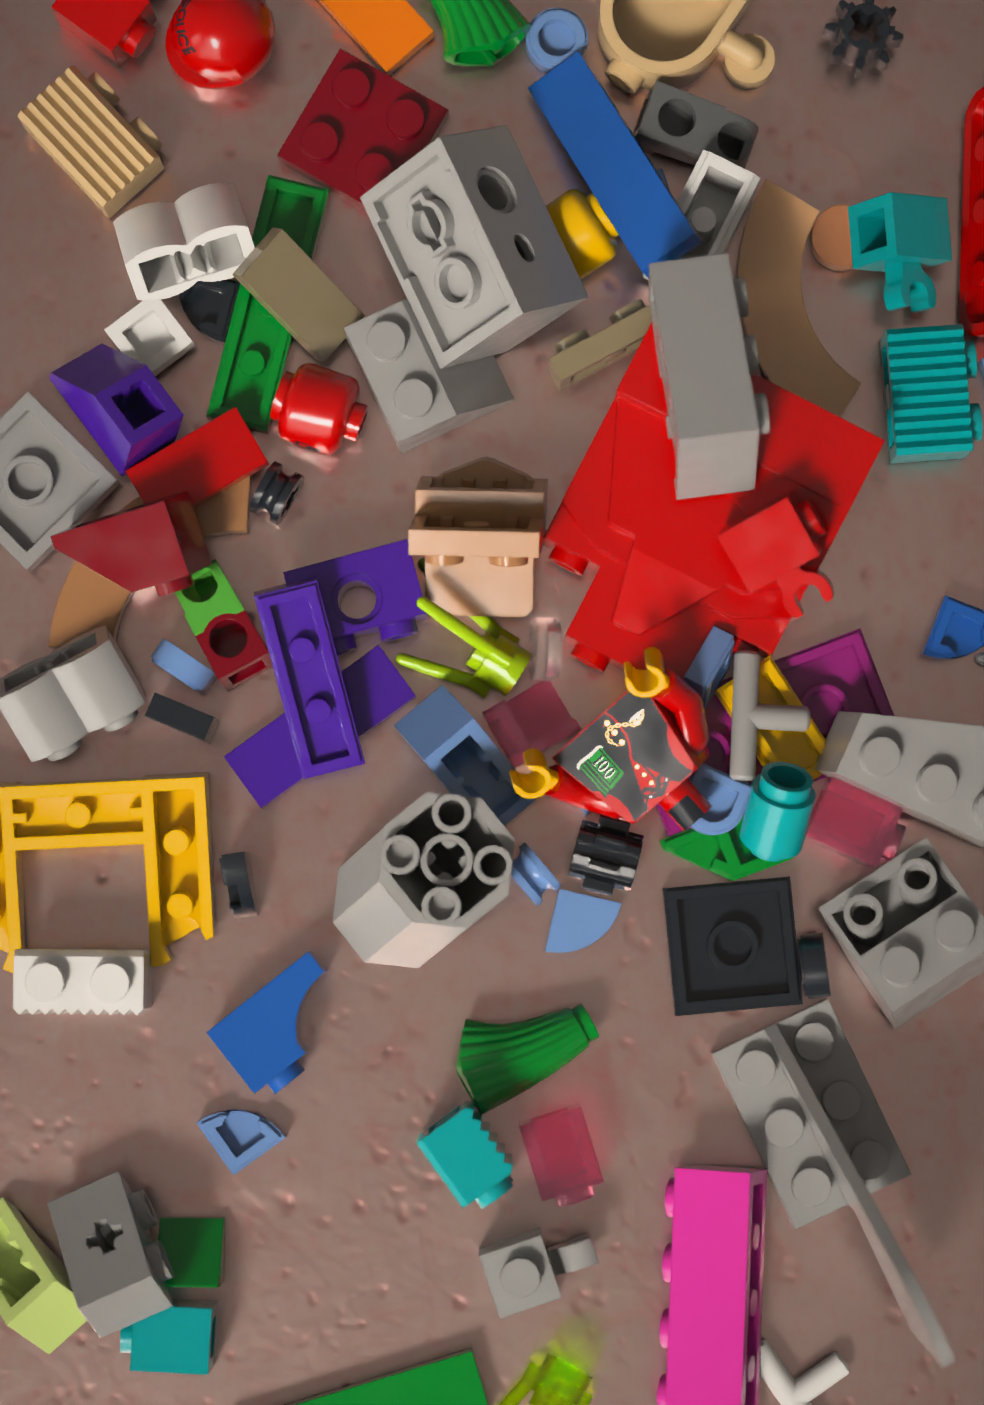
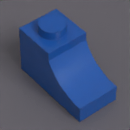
(264, 1031)

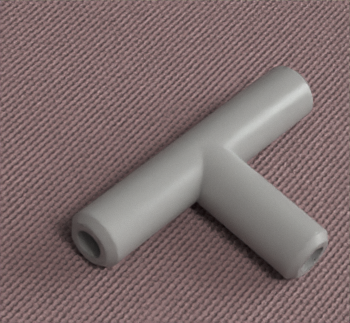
(750, 716)

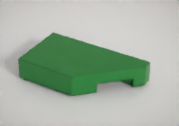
(719, 853)

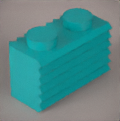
(929, 393)
(468, 1156)

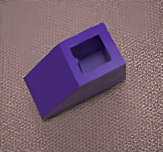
(119, 405)

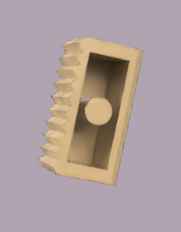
(91, 140)

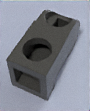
(686, 124)

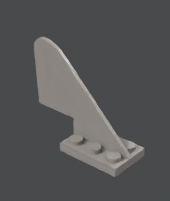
(825, 1139)

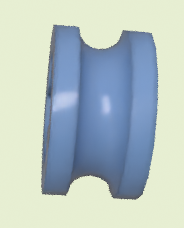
(532, 874)

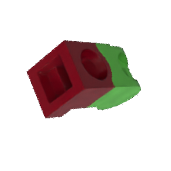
(223, 627)

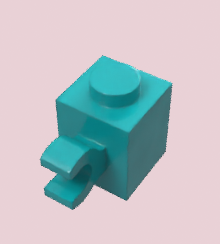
(901, 238)

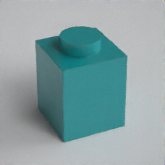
(174, 1339)

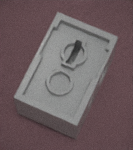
(473, 245)

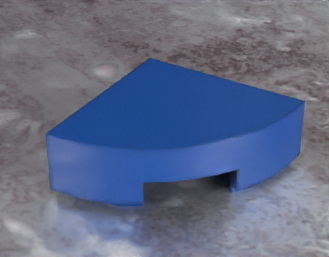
(954, 631)

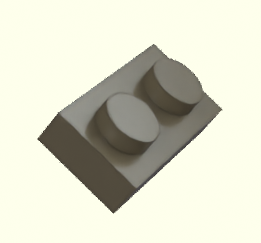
(584, 355)

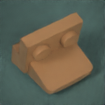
(480, 537)

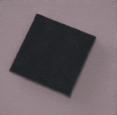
(732, 946)

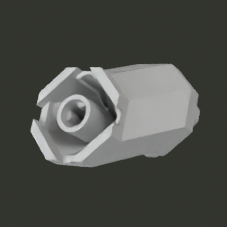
(423, 880)

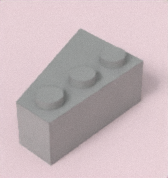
(707, 374)
(914, 763)

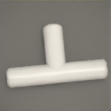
(808, 1385)

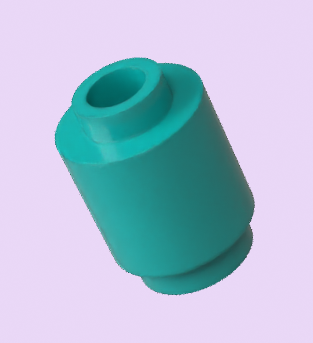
(778, 811)

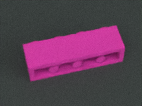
(714, 1286)

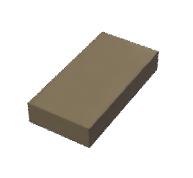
(298, 294)

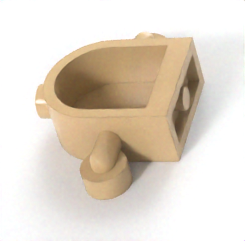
(679, 43)

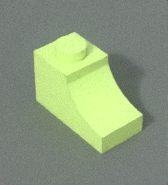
(34, 1285)

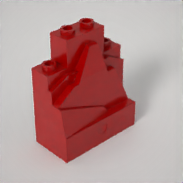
(661, 557)

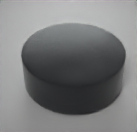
(814, 965)

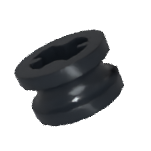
(276, 493)

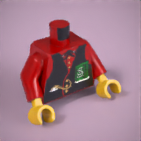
(631, 752)

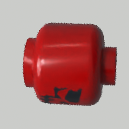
(318, 408)

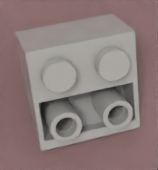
(909, 932)

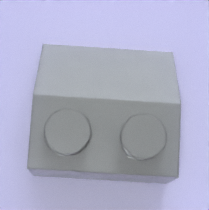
(411, 388)

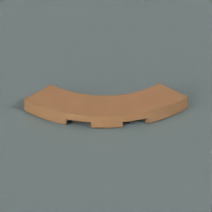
(95, 601)

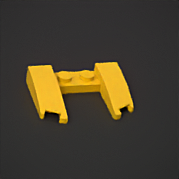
(159, 810)

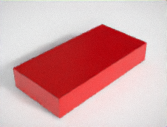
(201, 462)

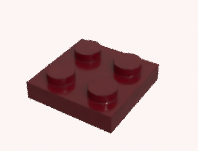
(359, 128)

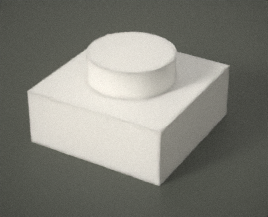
(150, 335)

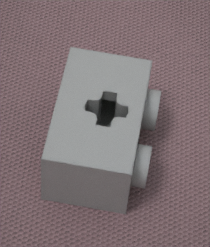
(111, 1254)

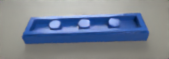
(613, 164)

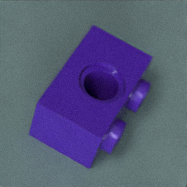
(388, 574)

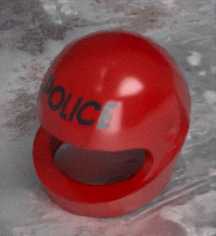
(220, 41)

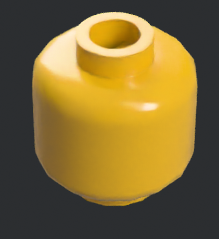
(583, 230)

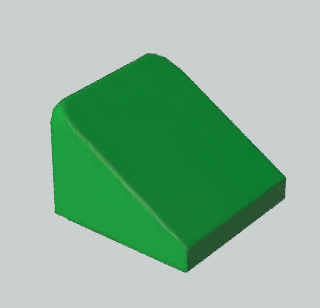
(194, 1250)

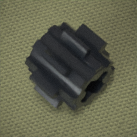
(863, 52)
(606, 855)

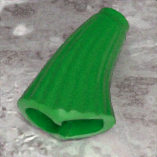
(480, 30)
(513, 1057)

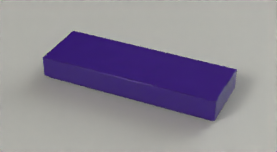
(309, 677)
(268, 758)

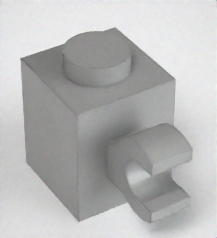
(525, 1271)

